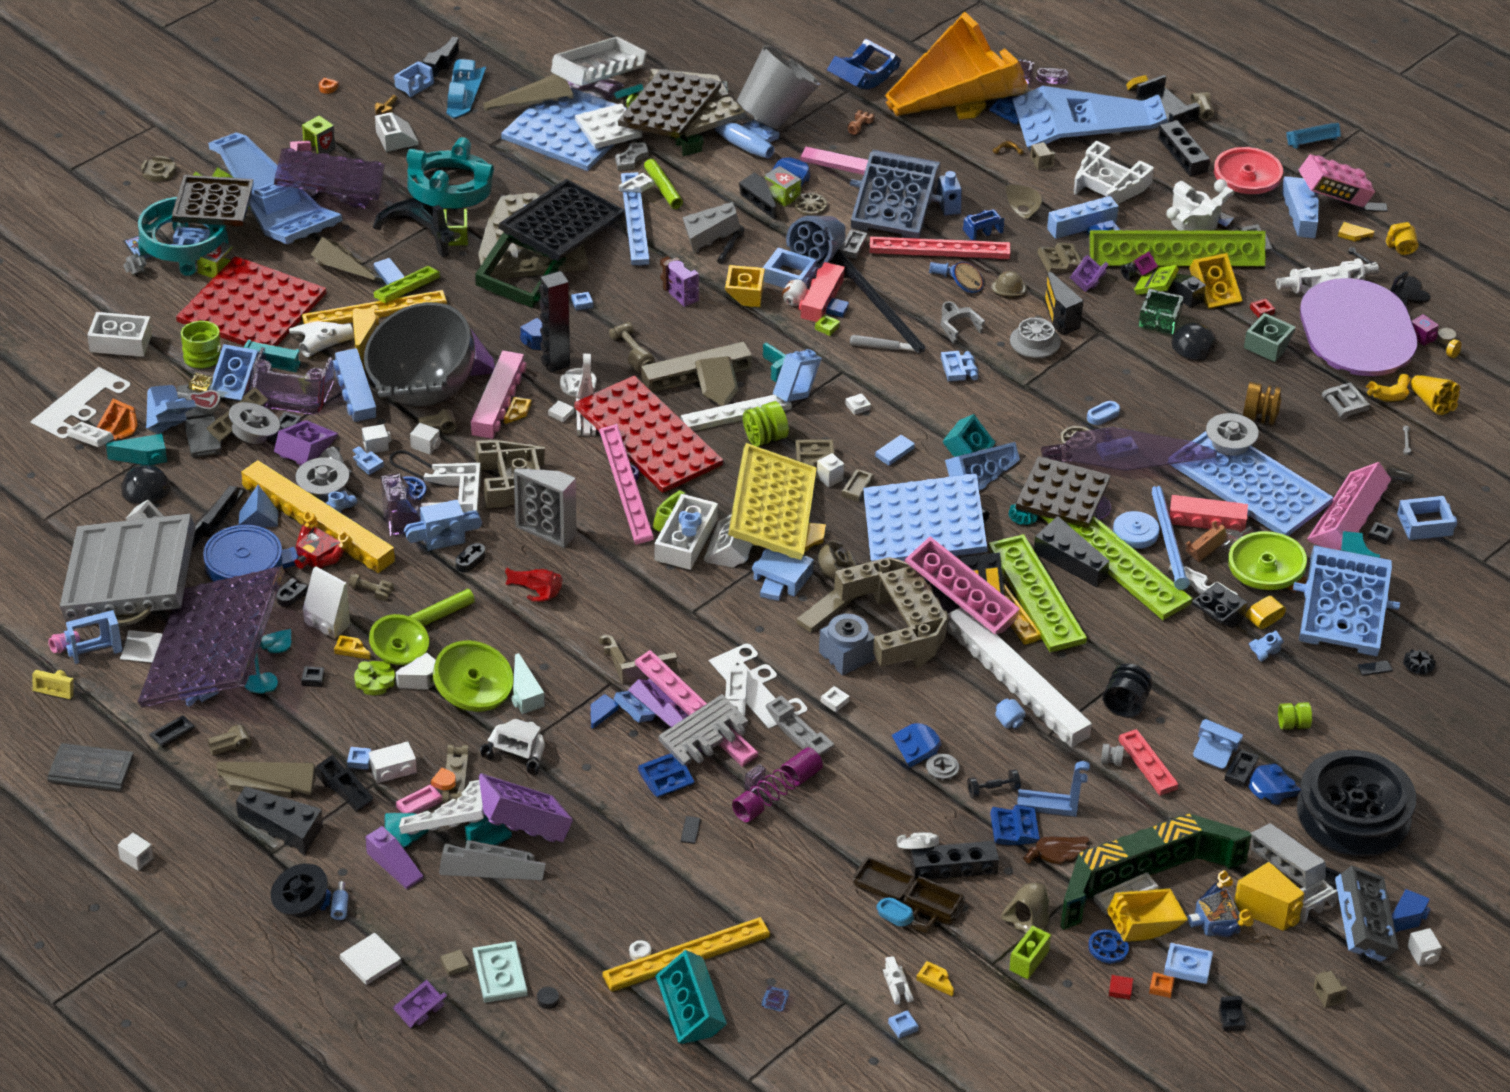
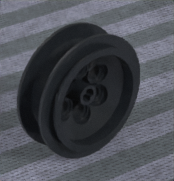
(1356, 803)

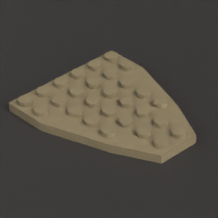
(518, 260)

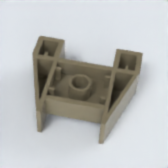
(506, 458)

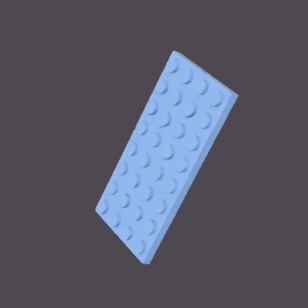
(1271, 490)

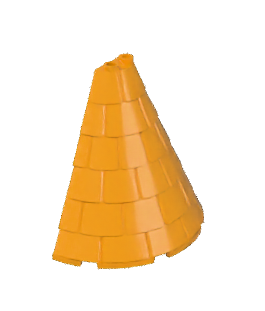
(957, 72)

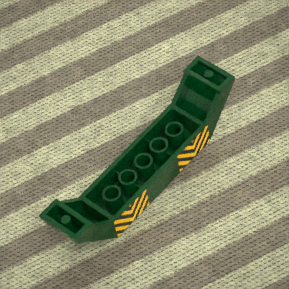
(1151, 852)

